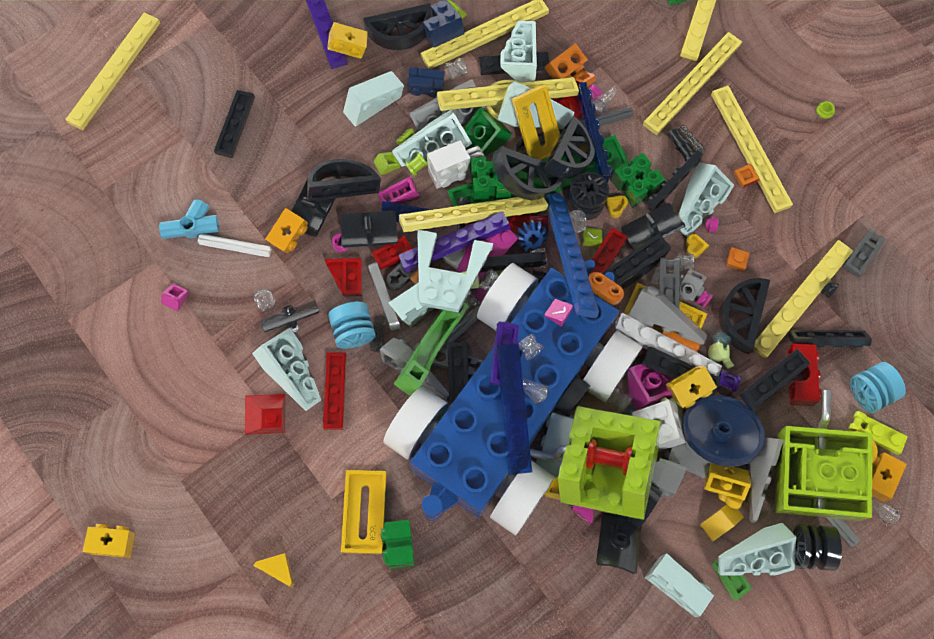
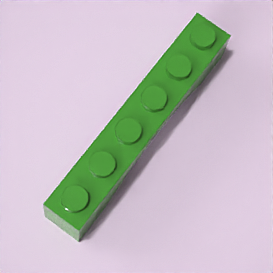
(421, 360)

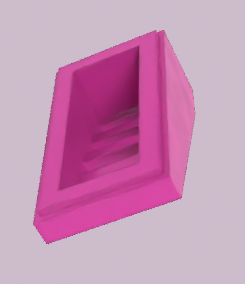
(402, 185)

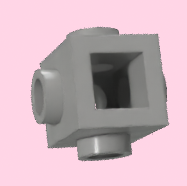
(691, 285)

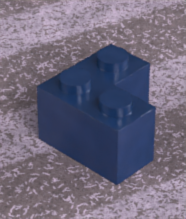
(444, 24)

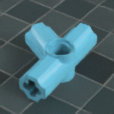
(195, 216)

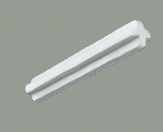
(234, 245)

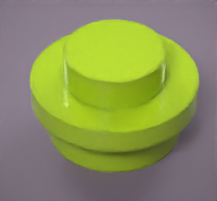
(825, 110)

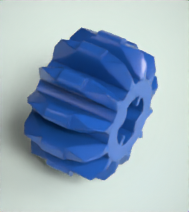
(527, 231)

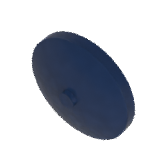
(723, 430)

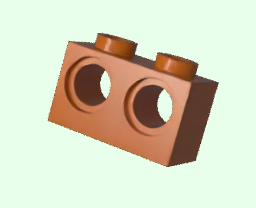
(565, 63)

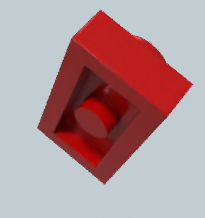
(390, 253)

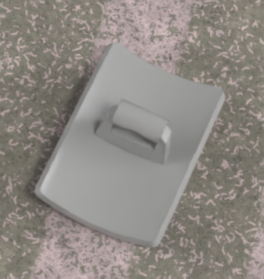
(685, 456)

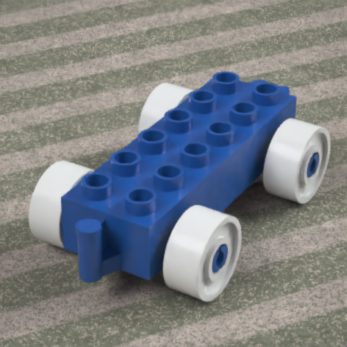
(466, 447)

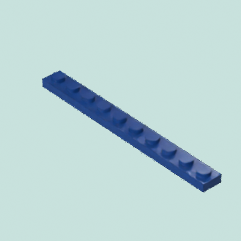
(571, 257)

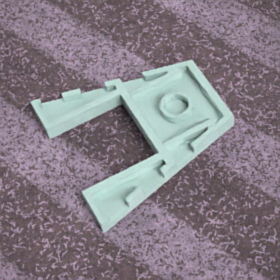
(446, 288)

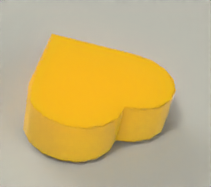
(616, 205)
(695, 245)
(730, 501)

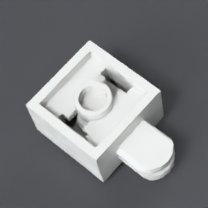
(451, 163)
(670, 423)

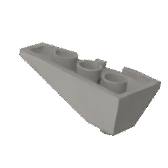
(760, 476)

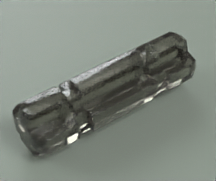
(693, 141)
(379, 330)

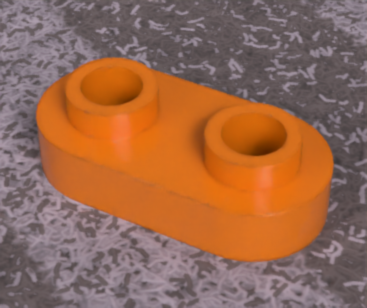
(604, 288)

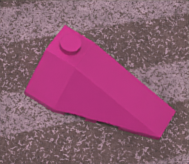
(501, 244)
(647, 386)

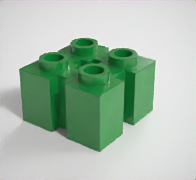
(637, 179)
(486, 181)
(399, 545)

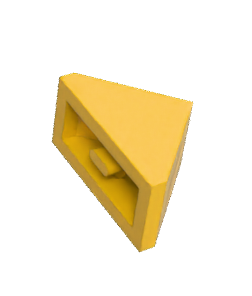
(721, 522)
(278, 568)

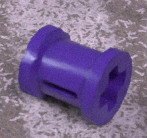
(729, 380)

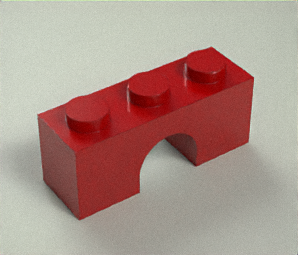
(806, 391)

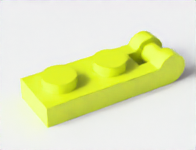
(882, 434)

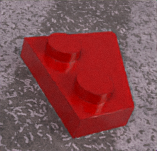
(347, 275)

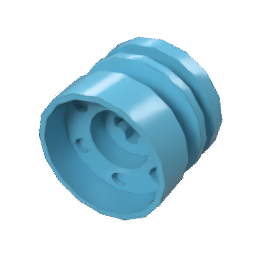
(351, 325)
(877, 387)

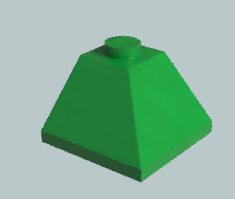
(486, 132)

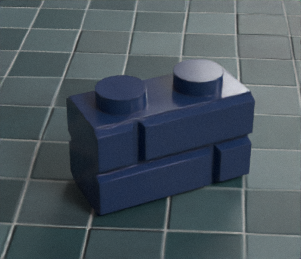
(425, 81)

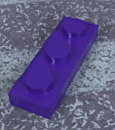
(505, 334)

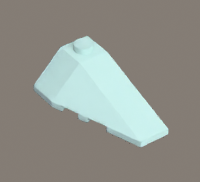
(520, 52)
(508, 116)
(432, 138)
(704, 192)
(286, 365)
(764, 552)

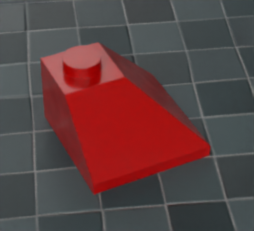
(265, 414)

